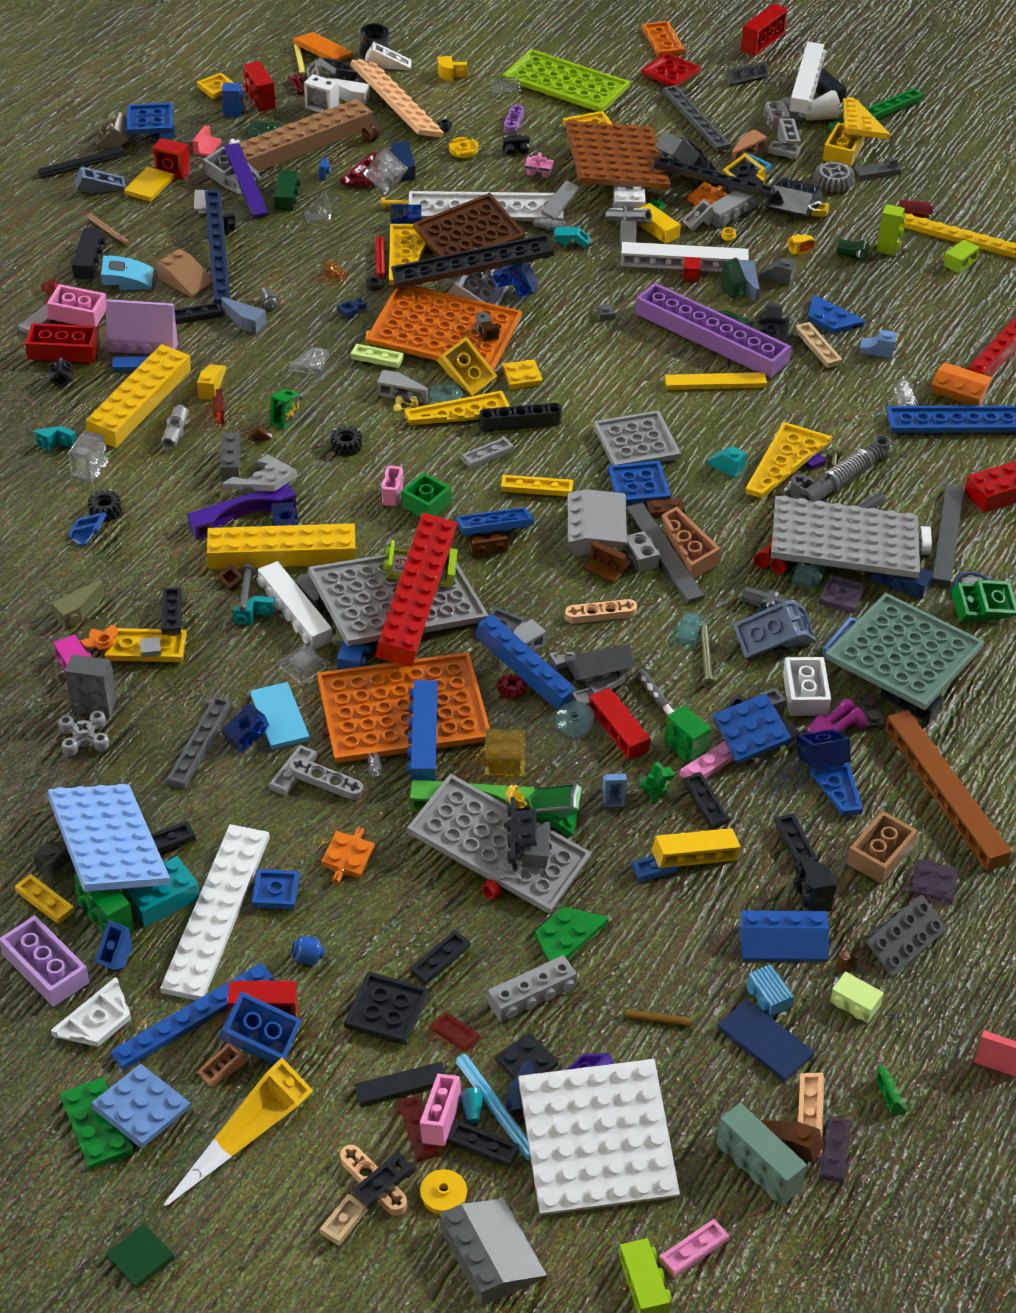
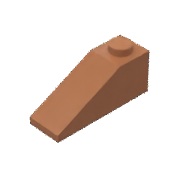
(751, 143)

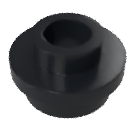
(445, 125)

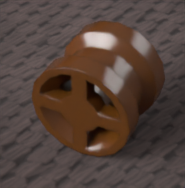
(370, 133)

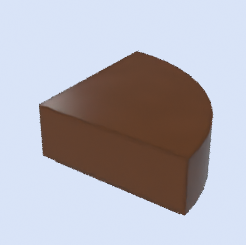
(259, 433)
(846, 961)

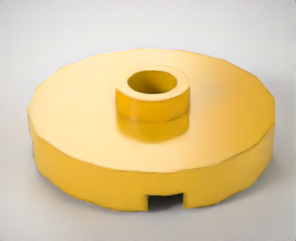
(463, 148)
(440, 1201)

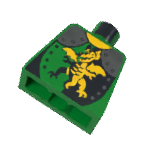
(284, 408)

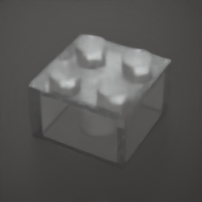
(385, 171)
(87, 457)

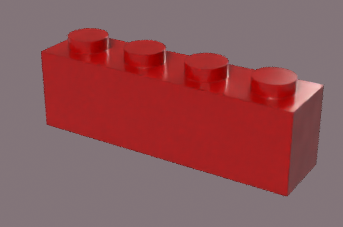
(619, 723)

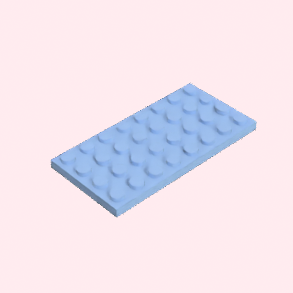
(107, 837)

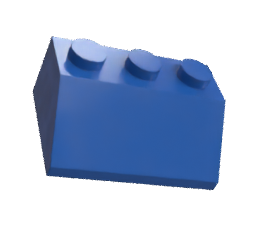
(259, 1028)

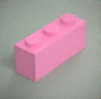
(440, 1109)

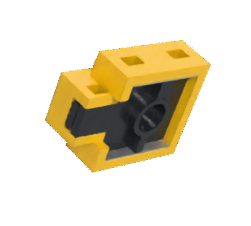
(747, 169)

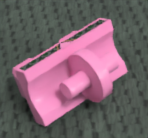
(539, 163)

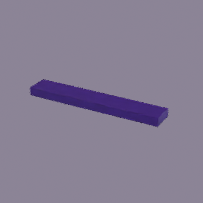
(246, 180)

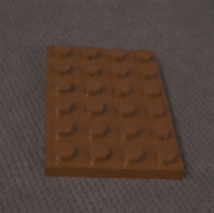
(468, 226)

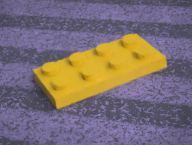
(128, 646)

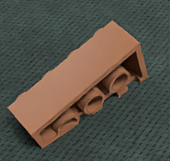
(690, 543)

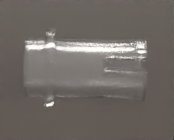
(375, 768)

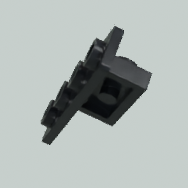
(522, 829)

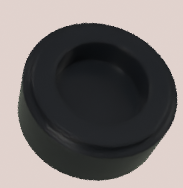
(374, 283)

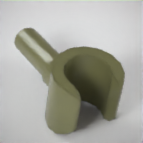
(836, 452)

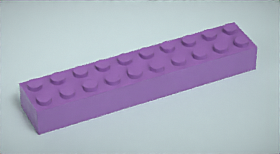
(713, 330)

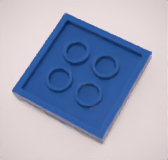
(150, 118)
(639, 481)
(751, 728)

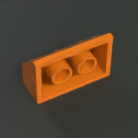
(960, 384)

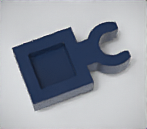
(349, 308)

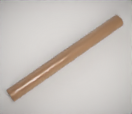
(109, 230)

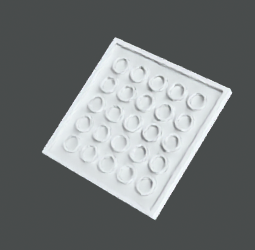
(598, 1137)

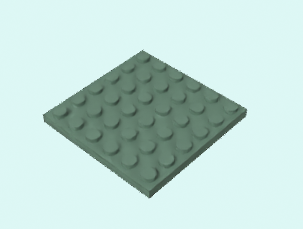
(904, 650)

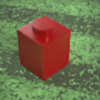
(691, 269)

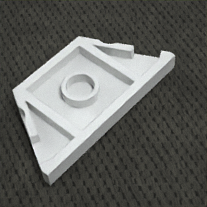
(96, 1017)

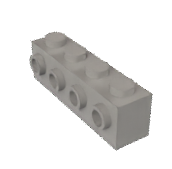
(532, 988)

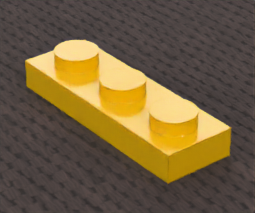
(44, 899)

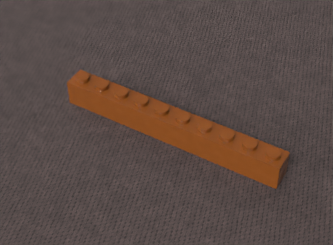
(948, 791)

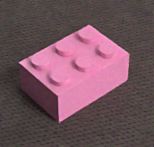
(76, 306)

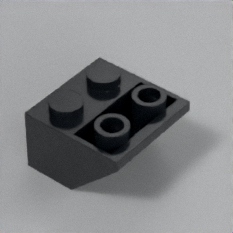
(814, 884)

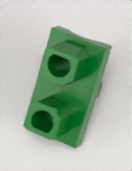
(655, 782)

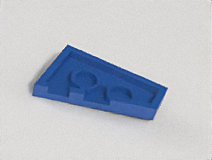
(840, 788)

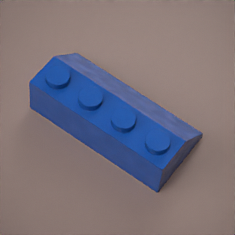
(784, 935)

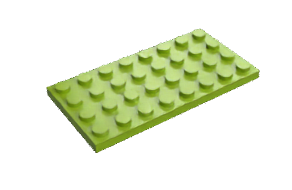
(567, 80)

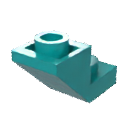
(564, 235)
(51, 437)
(255, 606)

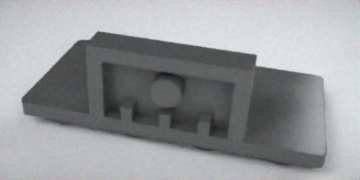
(905, 934)

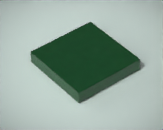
(140, 1256)

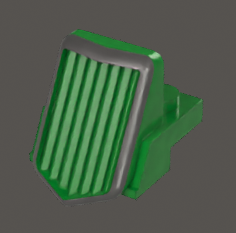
(557, 805)

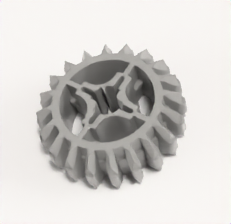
(834, 177)

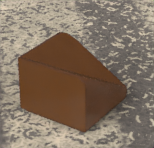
(231, 576)

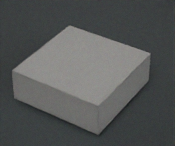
(150, 647)

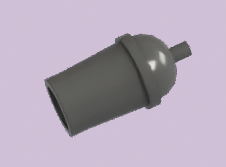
(268, 298)

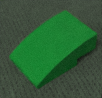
(984, 601)

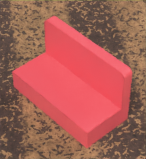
(205, 144)

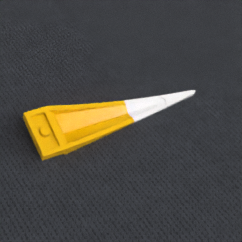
(268, 1102)

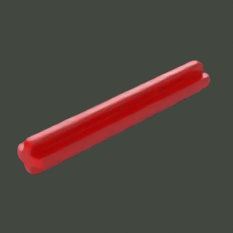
(380, 264)

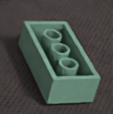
(761, 1154)

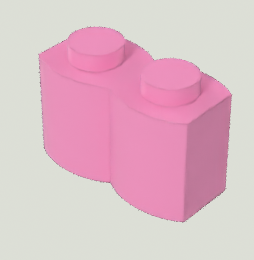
(392, 485)

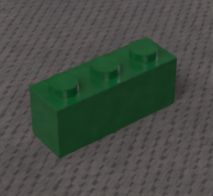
(287, 190)

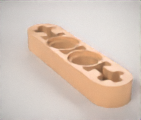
(600, 609)
(364, 1162)

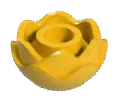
(513, 791)

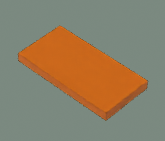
(663, 38)
(322, 47)

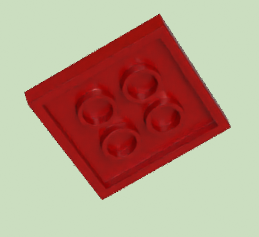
(671, 70)

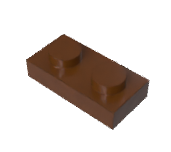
(659, 507)

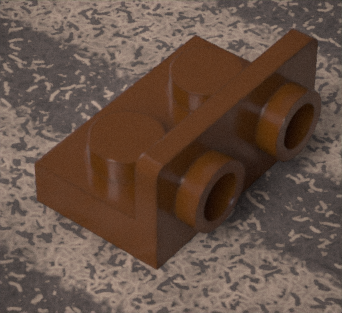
(487, 544)

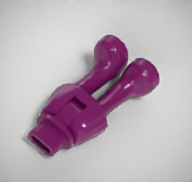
(845, 708)

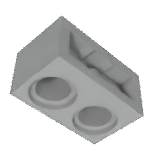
(774, 111)
(642, 552)

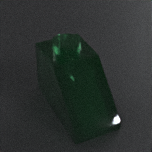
(733, 279)

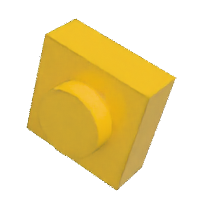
(821, 211)

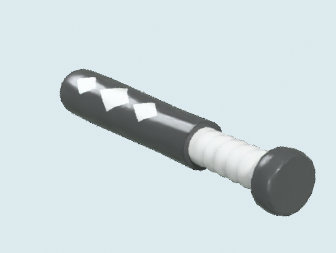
(649, 685)

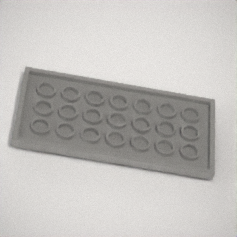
(475, 832)

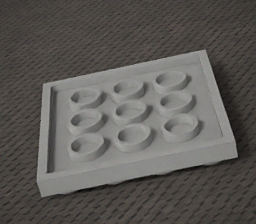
(637, 439)

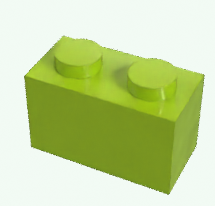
(961, 256)

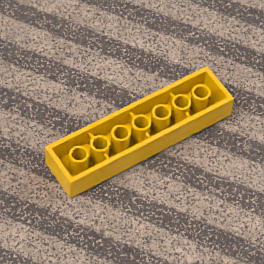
(139, 395)
(286, 544)

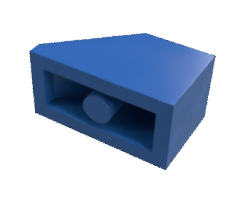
(114, 946)

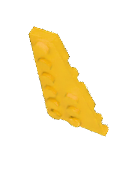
(860, 121)
(405, 246)
(786, 454)

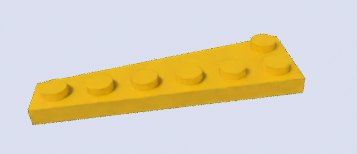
(455, 410)

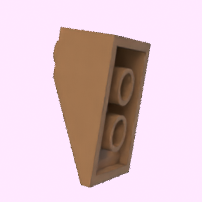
(183, 273)

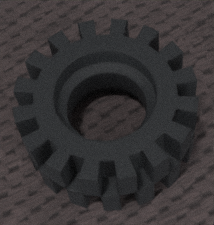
(353, 439)
(97, 502)

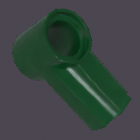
(854, 249)

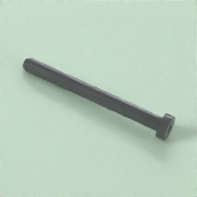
(247, 572)

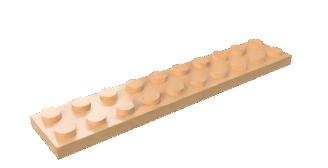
(396, 98)

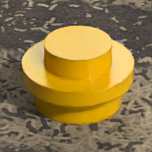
(728, 234)

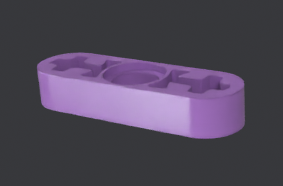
(513, 118)

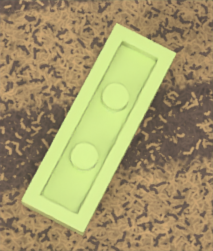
(377, 355)

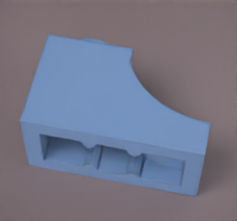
(880, 345)
(614, 790)

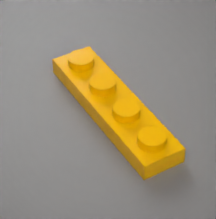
(536, 485)

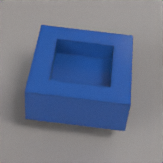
(324, 169)

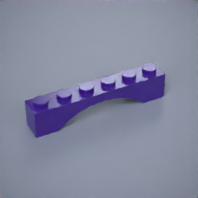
(221, 513)

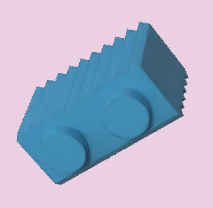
(769, 990)

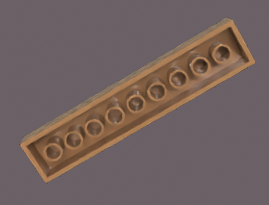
(306, 134)

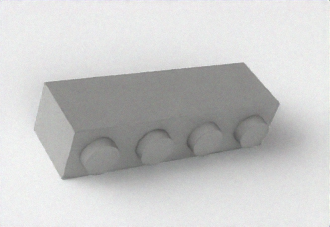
(733, 206)

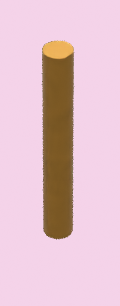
(656, 1017)

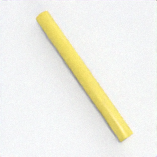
(299, 59)

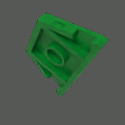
(568, 932)

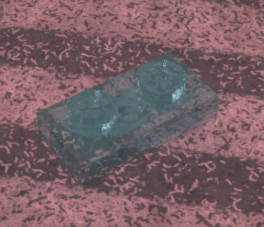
(689, 629)

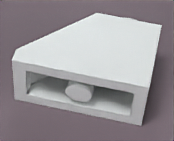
(199, 201)

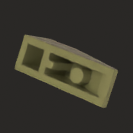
(78, 604)

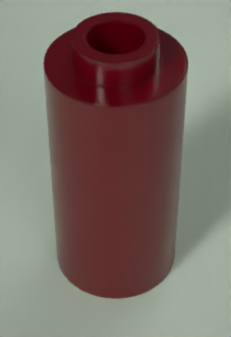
(917, 208)

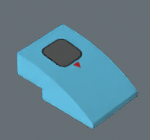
(126, 273)

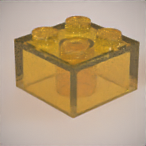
(505, 752)

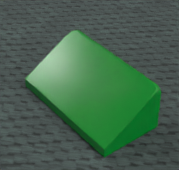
(890, 1091)

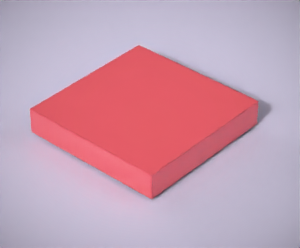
(997, 1053)

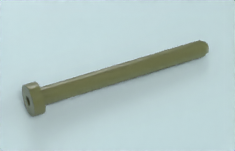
(708, 681)

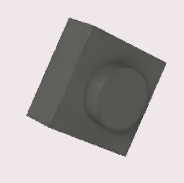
(606, 312)

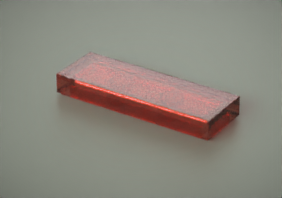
(411, 1113)

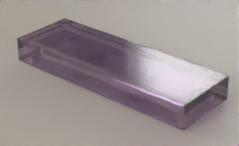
(835, 1149)

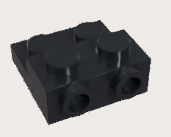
(338, 69)

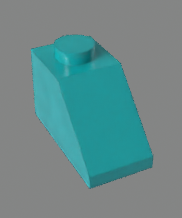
(729, 460)

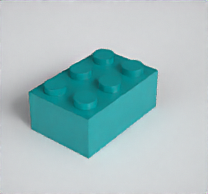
(157, 902)

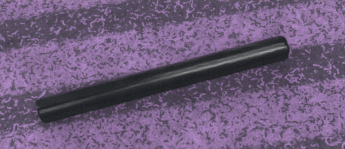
(80, 162)

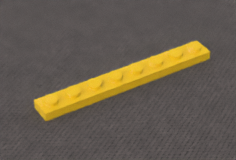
(957, 235)

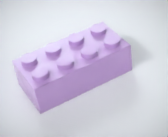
(44, 961)

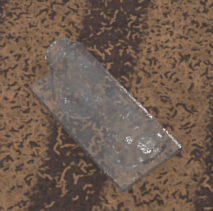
(904, 393)

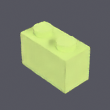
(856, 997)

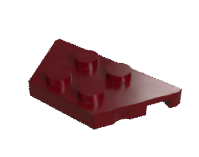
(356, 175)

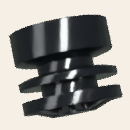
(370, 33)

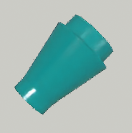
(472, 1103)

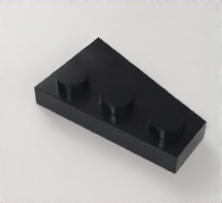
(775, 327)

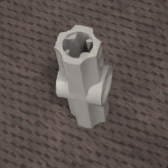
(174, 427)

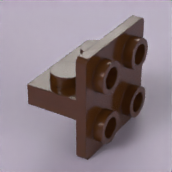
(606, 562)

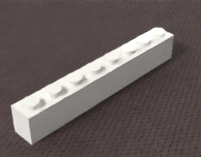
(807, 77)
(672, 256)

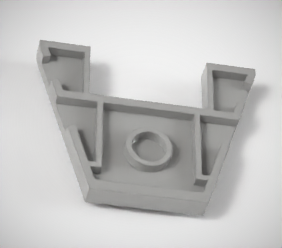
(270, 478)
(594, 686)

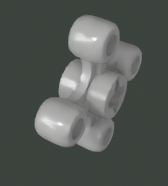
(83, 733)

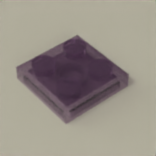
(841, 594)
(934, 881)

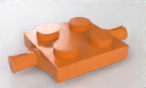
(708, 193)
(347, 855)

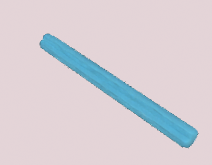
(494, 1104)

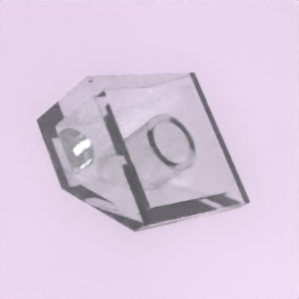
(303, 663)

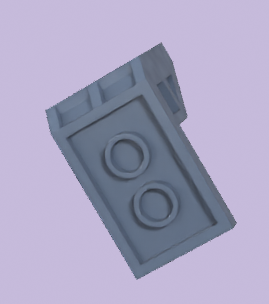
(776, 626)

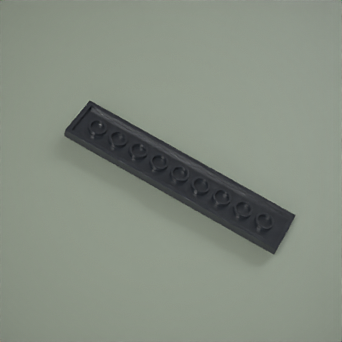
(472, 261)

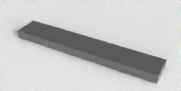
(199, 742)

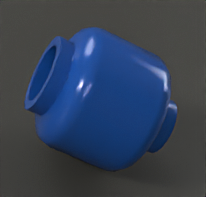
(307, 950)

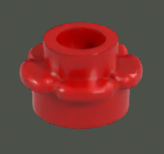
(491, 889)

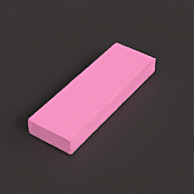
(693, 1248)

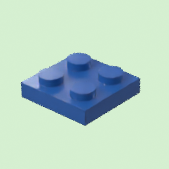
(275, 889)

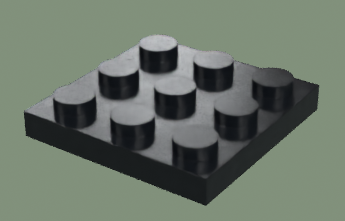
(387, 1008)

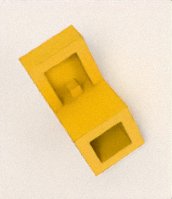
(449, 70)

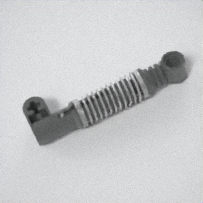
(838, 475)

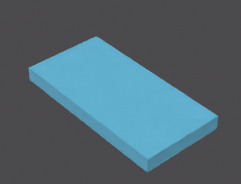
(282, 714)

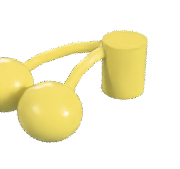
(399, 400)

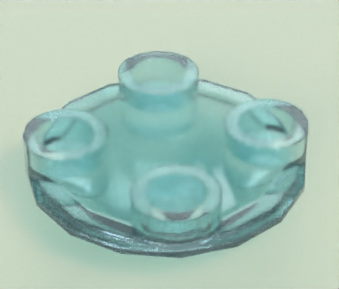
(445, 392)

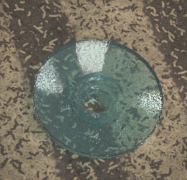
(575, 726)

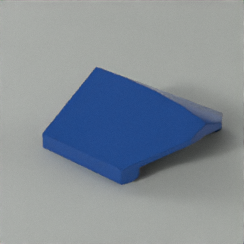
(86, 528)

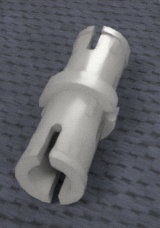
(548, 224)

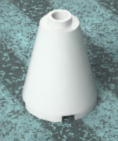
(824, 108)

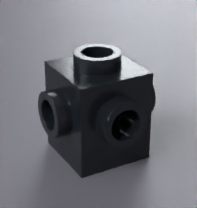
(60, 372)

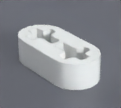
(925, 540)

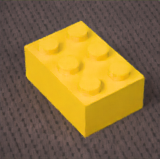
(842, 147)

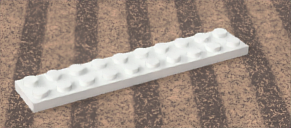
(518, 205)
(215, 913)

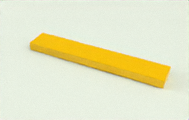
(715, 381)

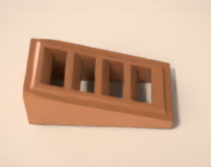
(226, 1070)

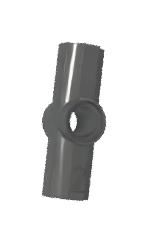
(629, 213)
(761, 598)

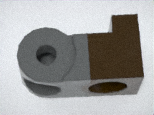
(485, 328)

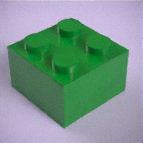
(426, 496)
(687, 734)

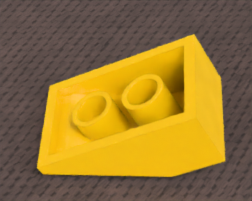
(467, 366)

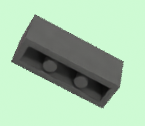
(230, 456)

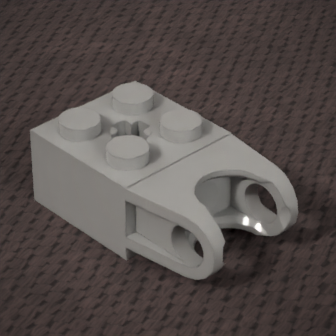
(220, 170)

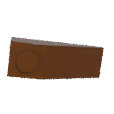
(799, 1137)

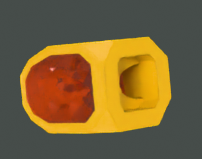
(800, 244)

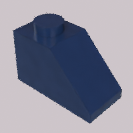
(513, 1096)

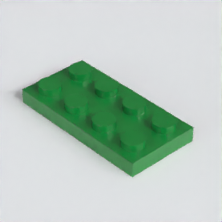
(97, 1138)

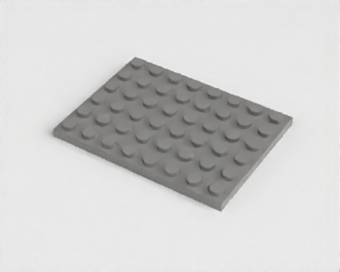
(845, 536)
(362, 595)

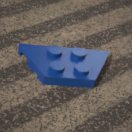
(832, 317)

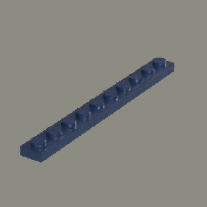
(217, 245)

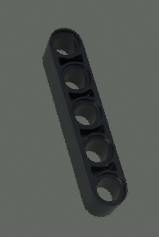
(520, 417)

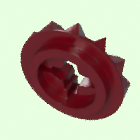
(511, 691)

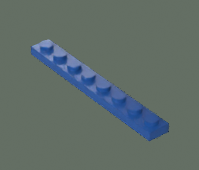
(181, 1021)

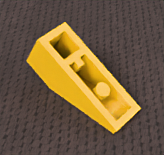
(210, 380)

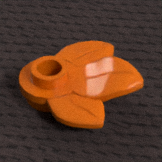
(101, 639)

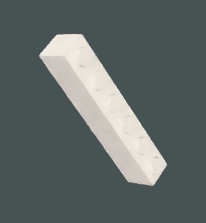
(294, 605)

